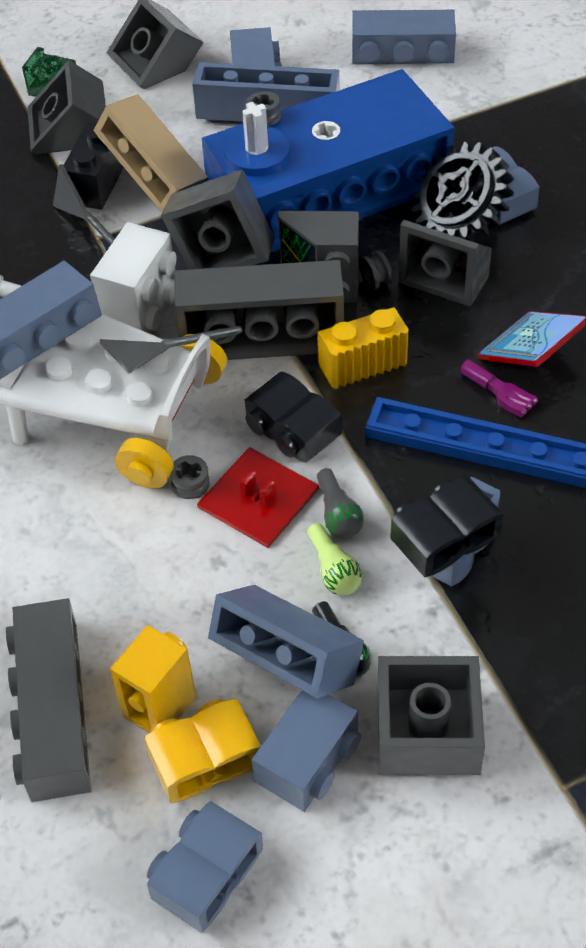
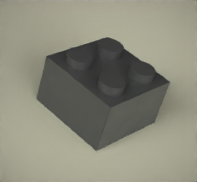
(219, 224)
(430, 715)

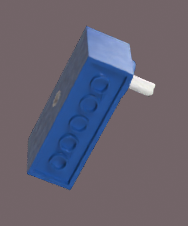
(335, 151)

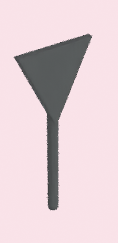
(68, 200)
(137, 353)

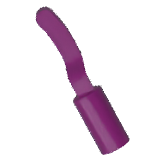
(507, 394)

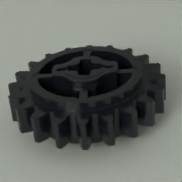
(463, 191)

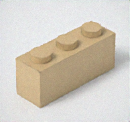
(147, 150)

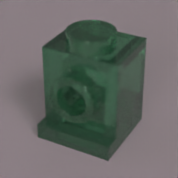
(41, 69)

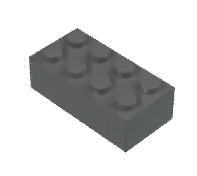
(272, 303)

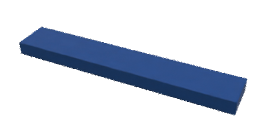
(478, 441)

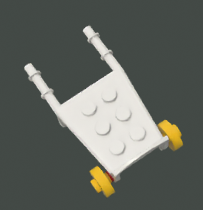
(89, 386)

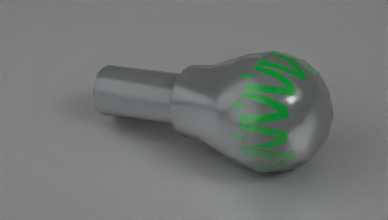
(341, 513)

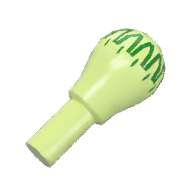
(339, 571)

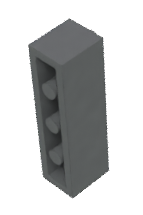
(49, 701)

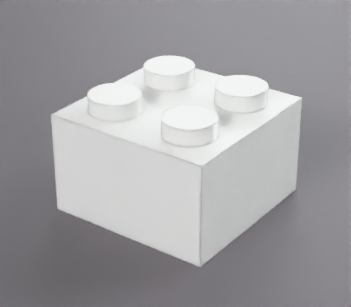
(136, 277)

